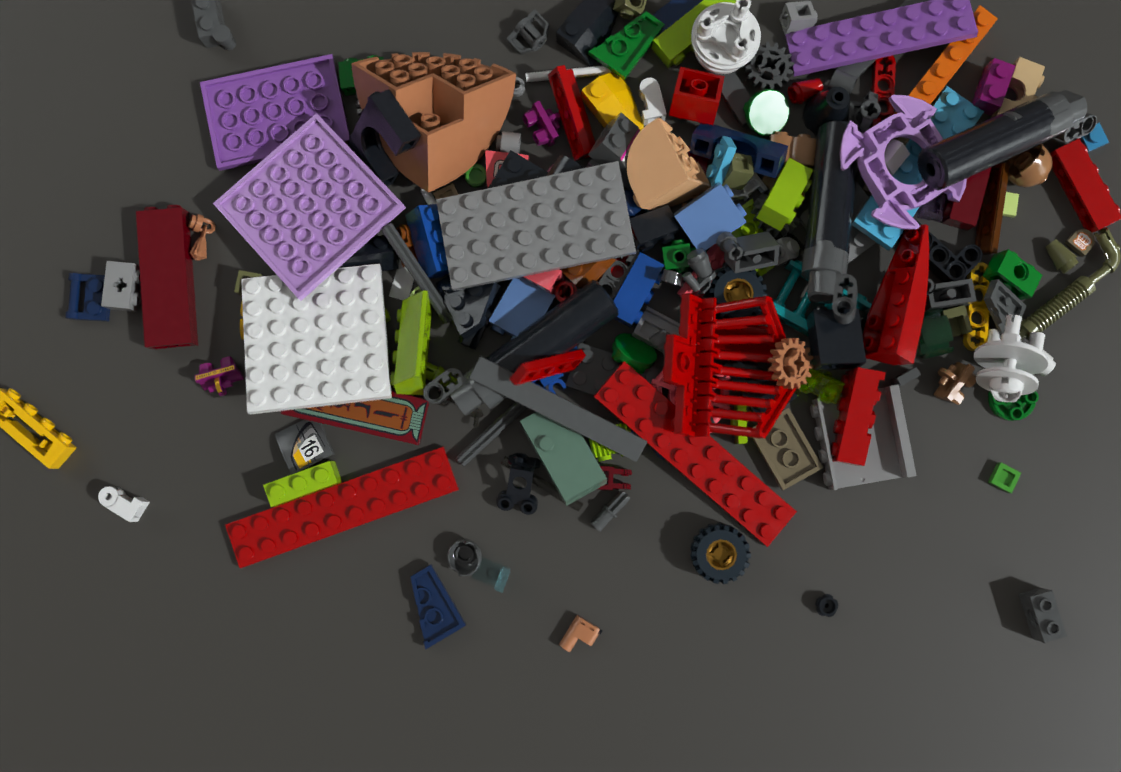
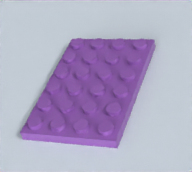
(263, 107)

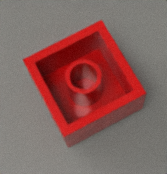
(696, 96)

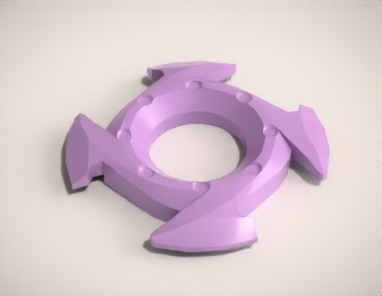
(869, 150)

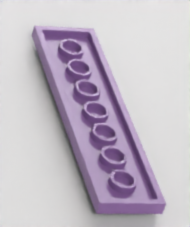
(880, 35)

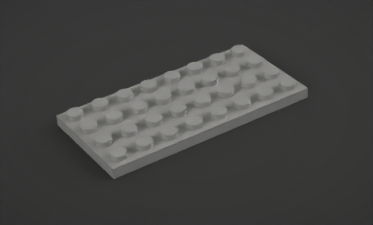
(535, 226)

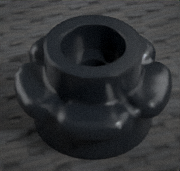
(830, 610)

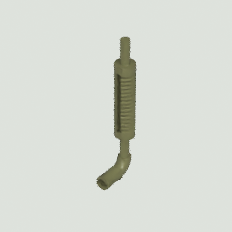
(1076, 291)

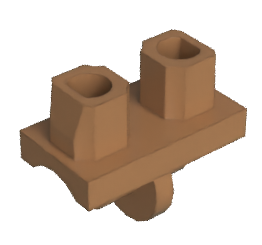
(953, 380)

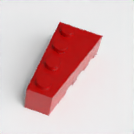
(855, 416)

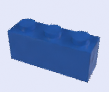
(428, 240)
(637, 289)

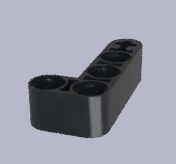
(949, 260)

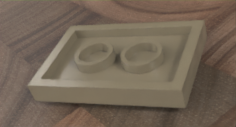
(787, 451)

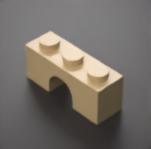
(1024, 81)

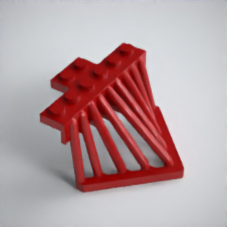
(691, 368)

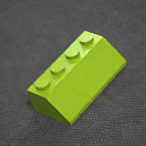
(413, 345)

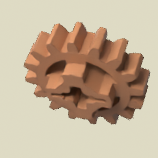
(790, 363)

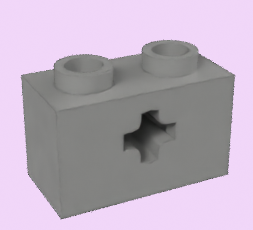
(119, 275)

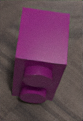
(993, 86)

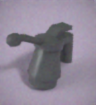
(700, 264)

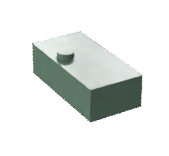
(564, 457)

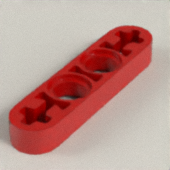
(889, 77)

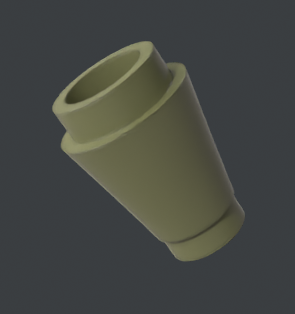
(1061, 256)

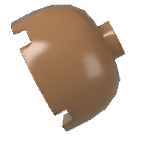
(1030, 167)

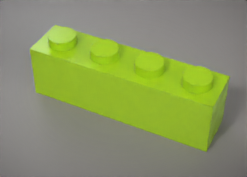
(676, 40)

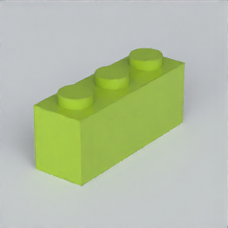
(785, 195)
(302, 483)

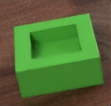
(1004, 477)

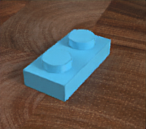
(722, 159)

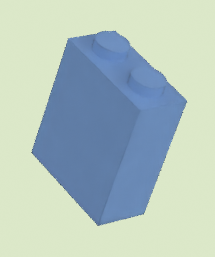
(710, 216)
(520, 307)

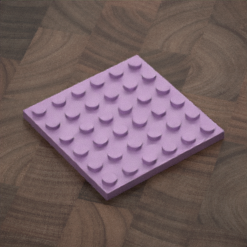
(309, 206)

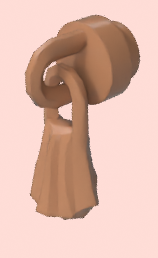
(199, 249)

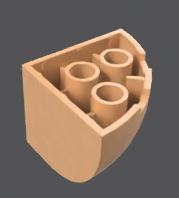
(662, 169)

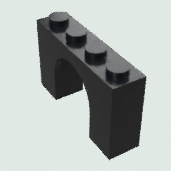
(387, 117)

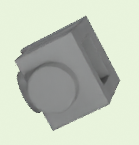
(797, 16)

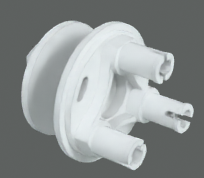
(725, 36)
(1010, 362)

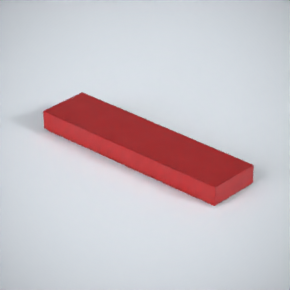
(547, 367)

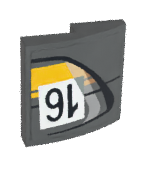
(304, 445)

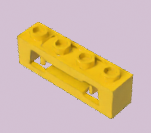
(49, 452)

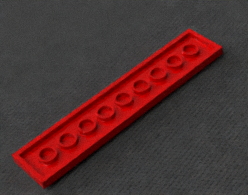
(697, 458)
(341, 507)

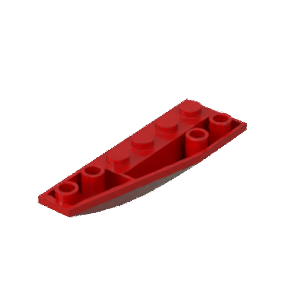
(899, 305)

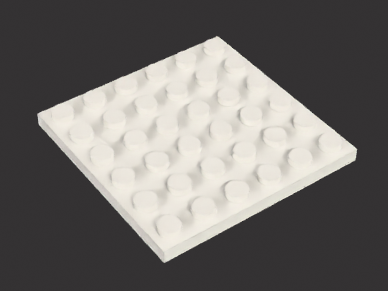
(315, 348)

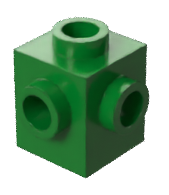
(670, 258)

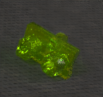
(823, 386)

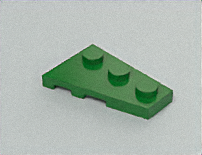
(626, 48)

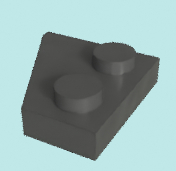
(1001, 303)

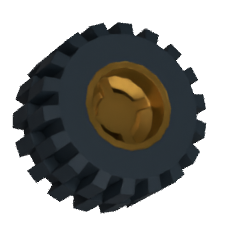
(737, 286)
(720, 553)

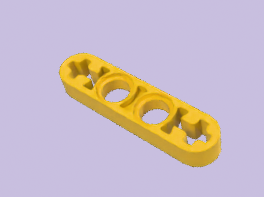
(979, 307)

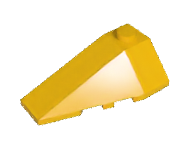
(609, 97)

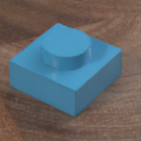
(1095, 139)

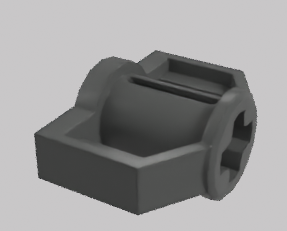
(521, 29)
(867, 112)

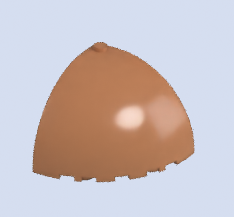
(451, 103)

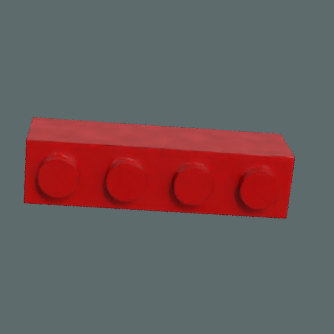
(1084, 186)

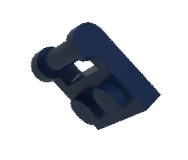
(93, 297)

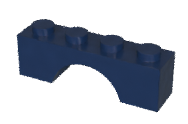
(766, 155)

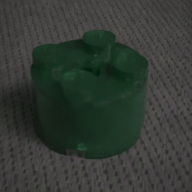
(934, 335)

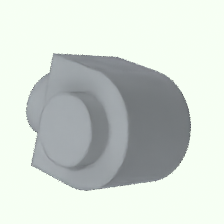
(508, 142)
(789, 250)

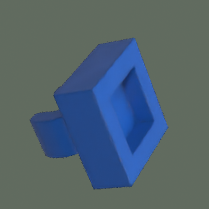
(551, 380)

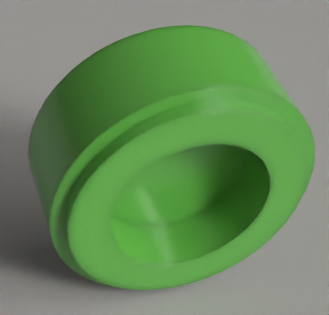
(476, 176)

